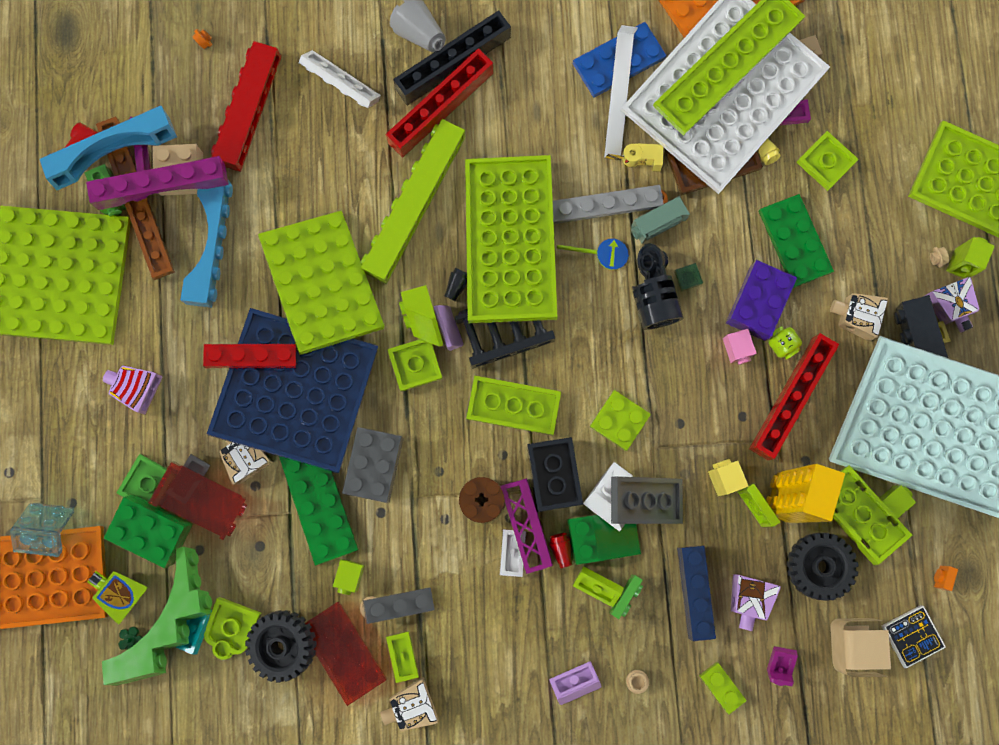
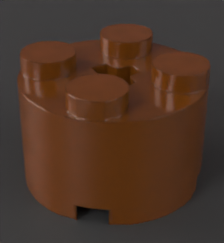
(472, 509)

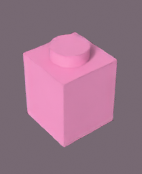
(739, 346)

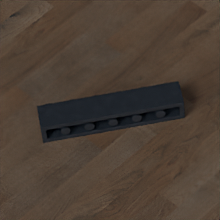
(440, 64)

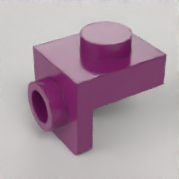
(782, 666)

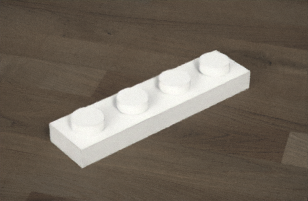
(340, 79)

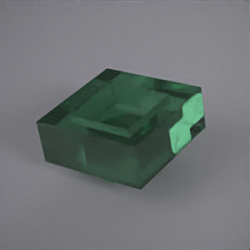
(688, 277)

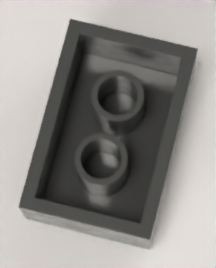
(373, 465)

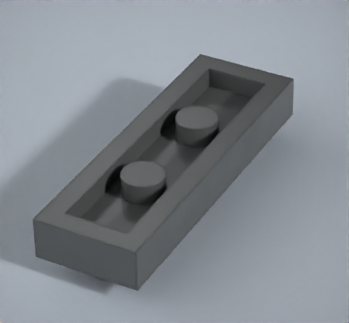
(398, 605)

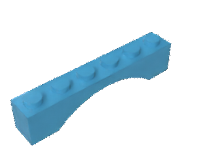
(69, 163)
(200, 283)

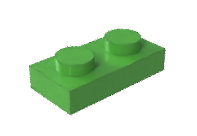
(632, 588)

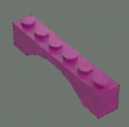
(123, 188)

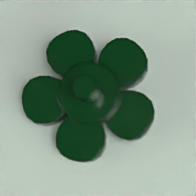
(130, 638)

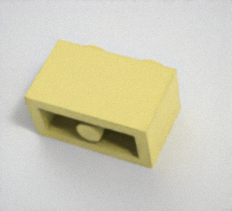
(727, 477)

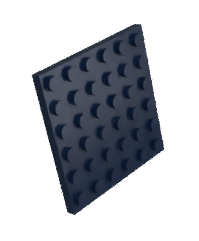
(297, 410)

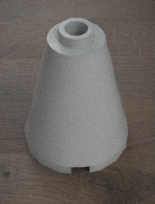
(417, 25)

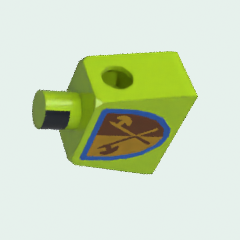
(116, 594)

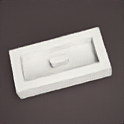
(510, 557)

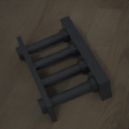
(500, 349)

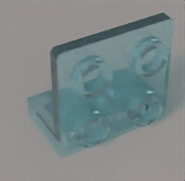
(39, 529)

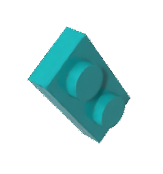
(197, 629)

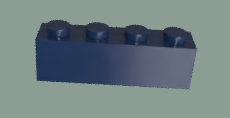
(696, 593)

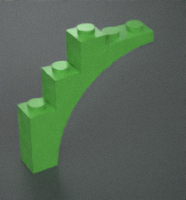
(169, 631)

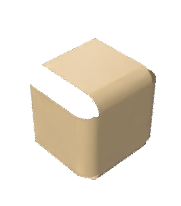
(859, 648)

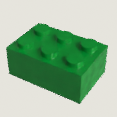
(148, 531)

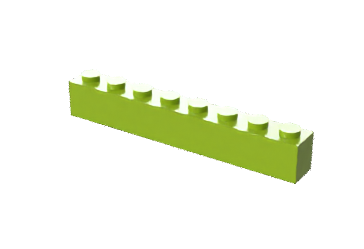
(413, 202)

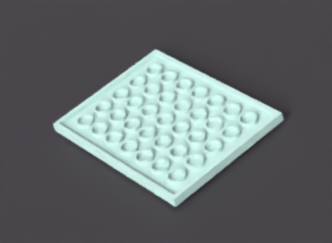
(925, 426)

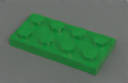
(796, 240)

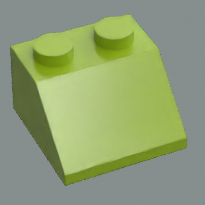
(420, 315)

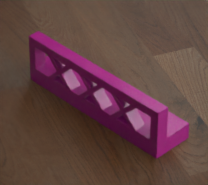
(535, 524)

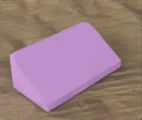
(448, 326)
(575, 683)

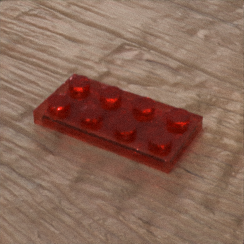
(345, 654)

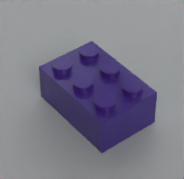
(761, 300)

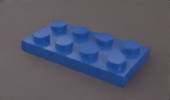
(597, 65)

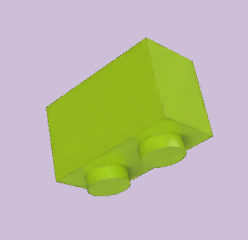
(970, 257)

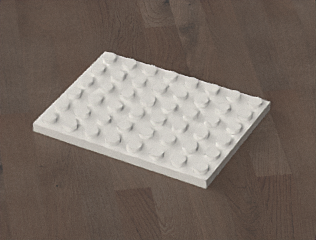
(744, 116)

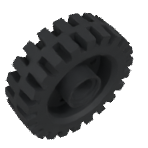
(839, 566)
(265, 651)

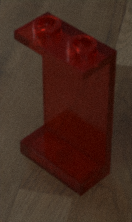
(198, 499)

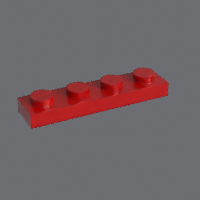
(249, 356)

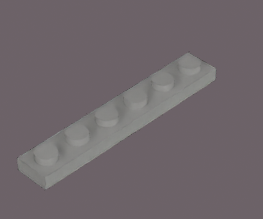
(607, 204)

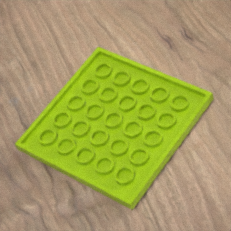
(61, 274)

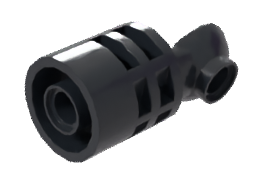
(657, 296)

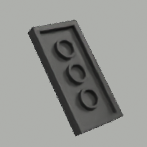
(646, 500)

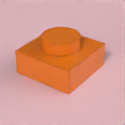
(945, 578)

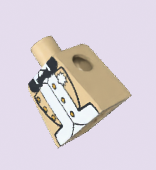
(861, 314)
(243, 461)
(411, 707)

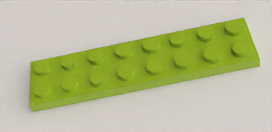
(727, 62)

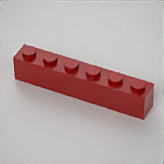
(440, 103)
(247, 105)
(794, 397)

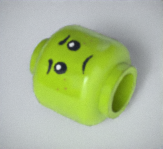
(785, 342)

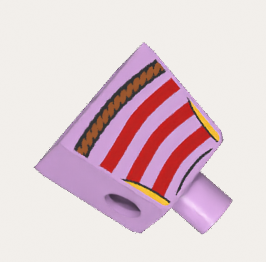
(133, 387)

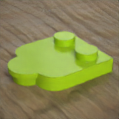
(229, 628)

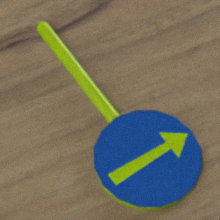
(611, 253)

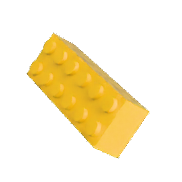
(805, 494)

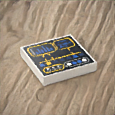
(913, 636)

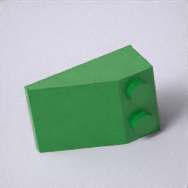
(599, 541)

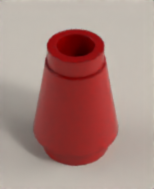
(561, 549)

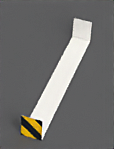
(619, 92)

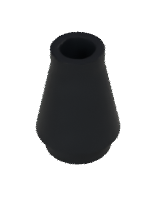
(456, 284)

